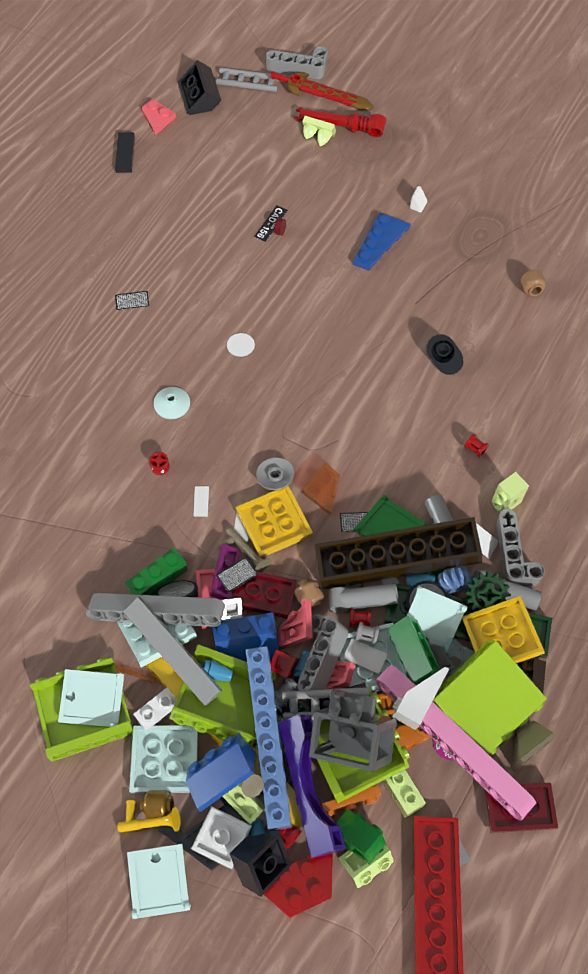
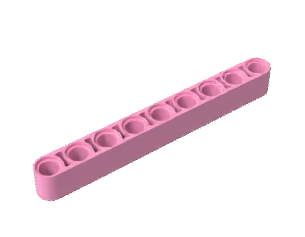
(463, 749)

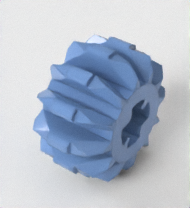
(454, 579)

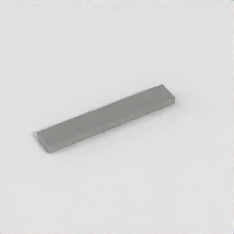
(172, 651)

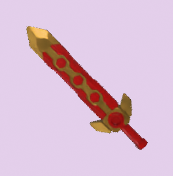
(299, 82)

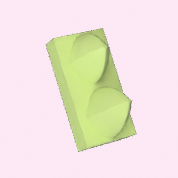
(324, 129)
(247, 807)

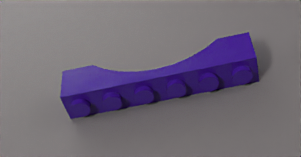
(321, 830)

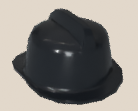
(445, 354)

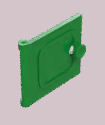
(386, 517)

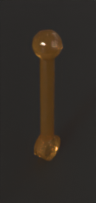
(120, 669)

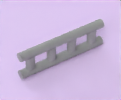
(249, 85)
(314, 695)

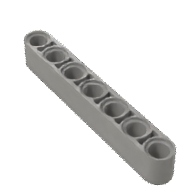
(167, 608)

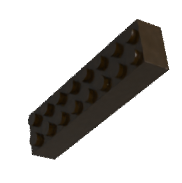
(398, 553)

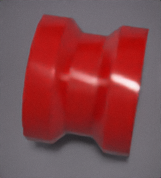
(159, 458)

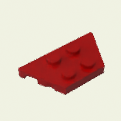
(303, 885)

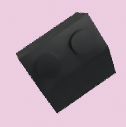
(260, 861)

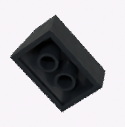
(199, 89)

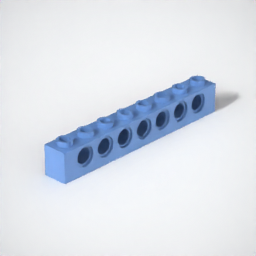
(268, 739)

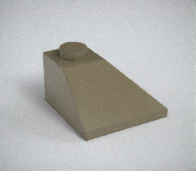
(528, 742)

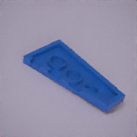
(379, 239)

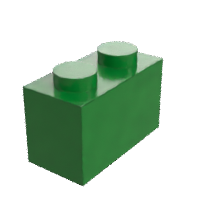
(360, 836)

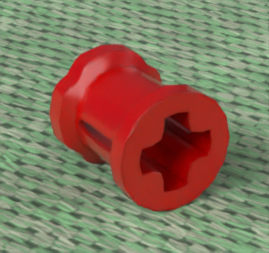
(476, 445)
(357, 617)

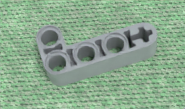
(294, 63)
(514, 547)
(325, 652)

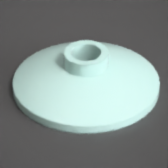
(171, 409)

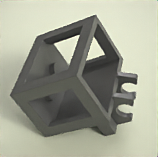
(354, 732)

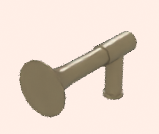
(260, 563)
(252, 786)

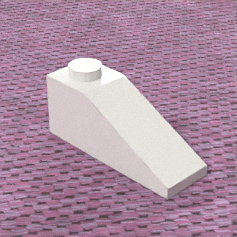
(417, 701)

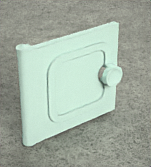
(436, 615)
(91, 698)
(158, 886)

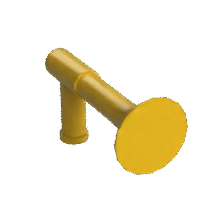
(130, 824)

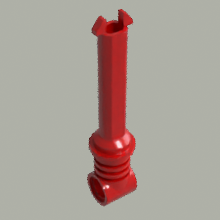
(373, 125)

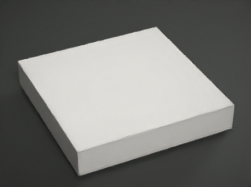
(220, 836)

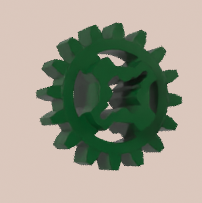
(487, 584)

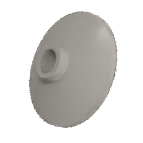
(275, 467)

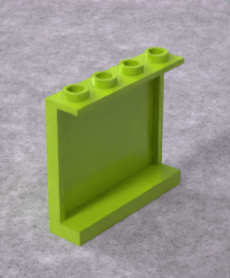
(489, 697)
(229, 711)
(69, 738)
(349, 781)

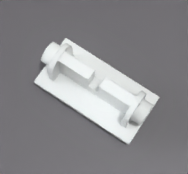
(155, 709)

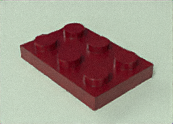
(267, 594)
(540, 817)

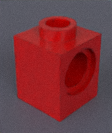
(283, 663)

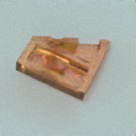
(323, 488)

